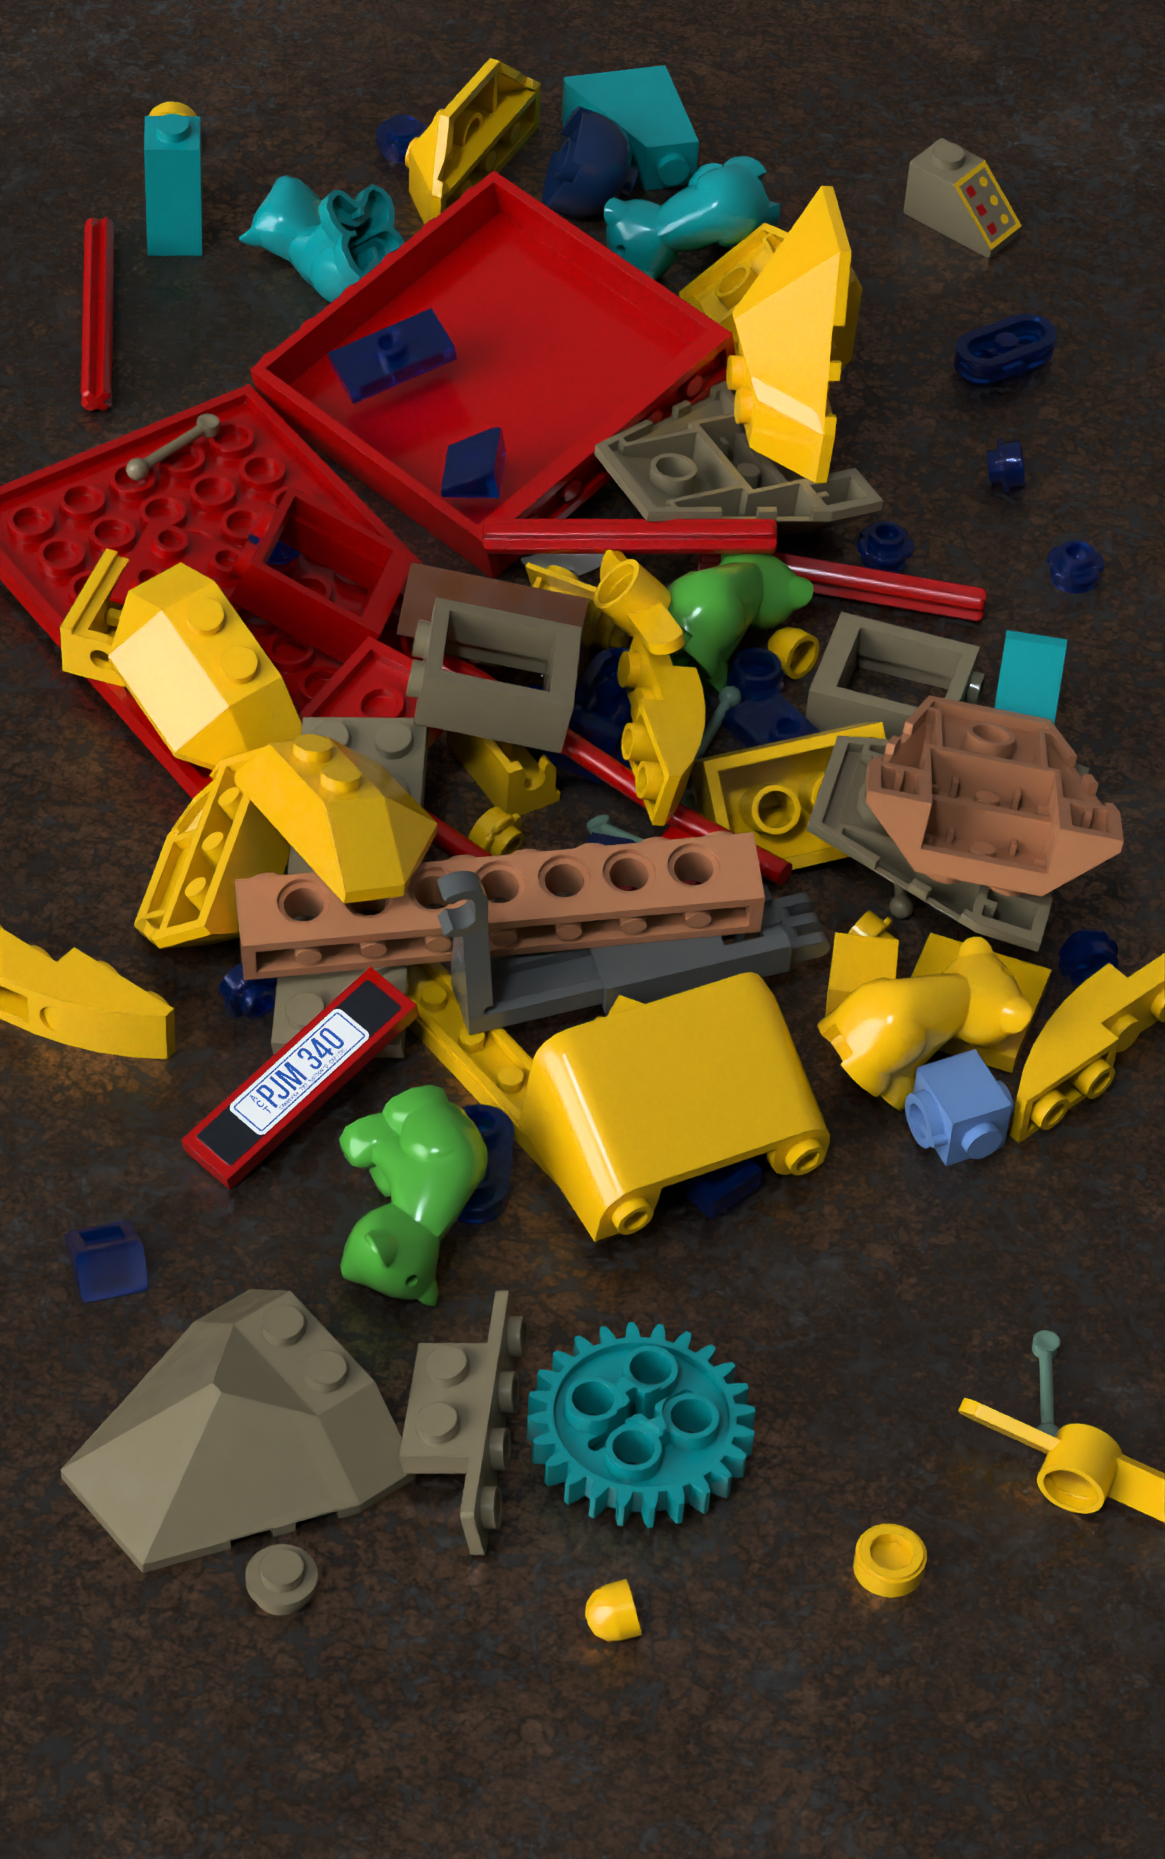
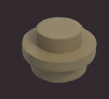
(281, 1578)

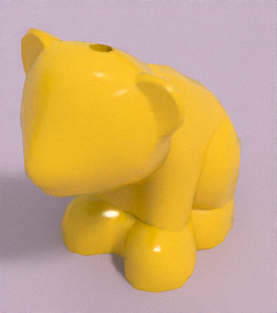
(900, 1023)

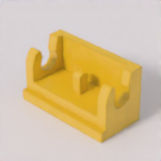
(92, 623)
(506, 772)

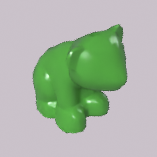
(724, 602)
(429, 1164)

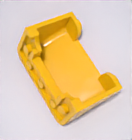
(670, 1098)

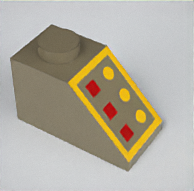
(960, 198)

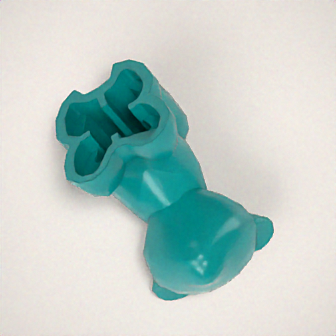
(715, 209)
(326, 239)

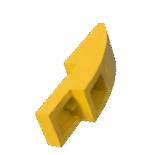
(665, 727)
(81, 1002)
(1080, 1043)

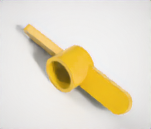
(637, 603)
(1081, 1465)

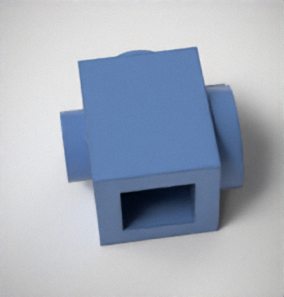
(959, 1108)

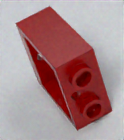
(335, 544)

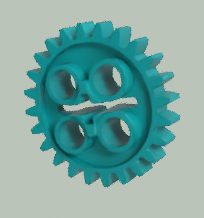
(644, 1402)

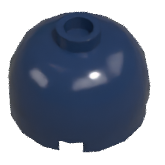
(589, 166)

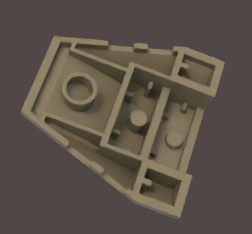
(703, 469)
(850, 826)
(238, 1436)

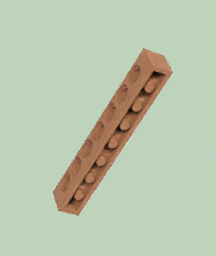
(531, 920)

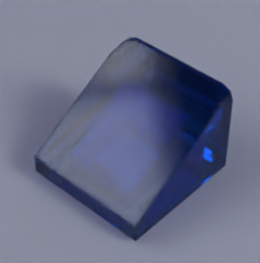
(475, 466)
(107, 1260)

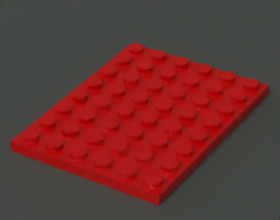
(216, 487)

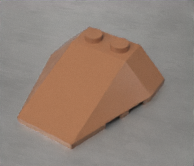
(990, 800)

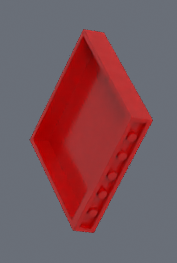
(548, 346)

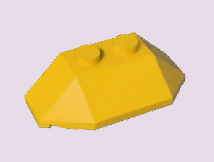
(472, 136)
(199, 670)
(340, 815)
(203, 854)

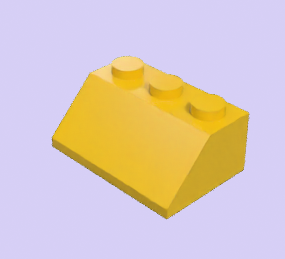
(774, 791)

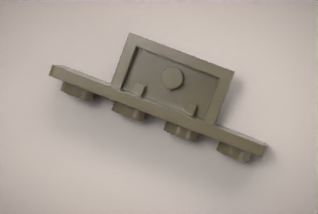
(461, 1415)

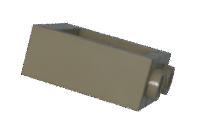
(892, 652)
(489, 706)

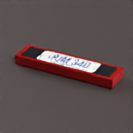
(300, 1078)

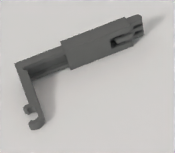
(557, 982)

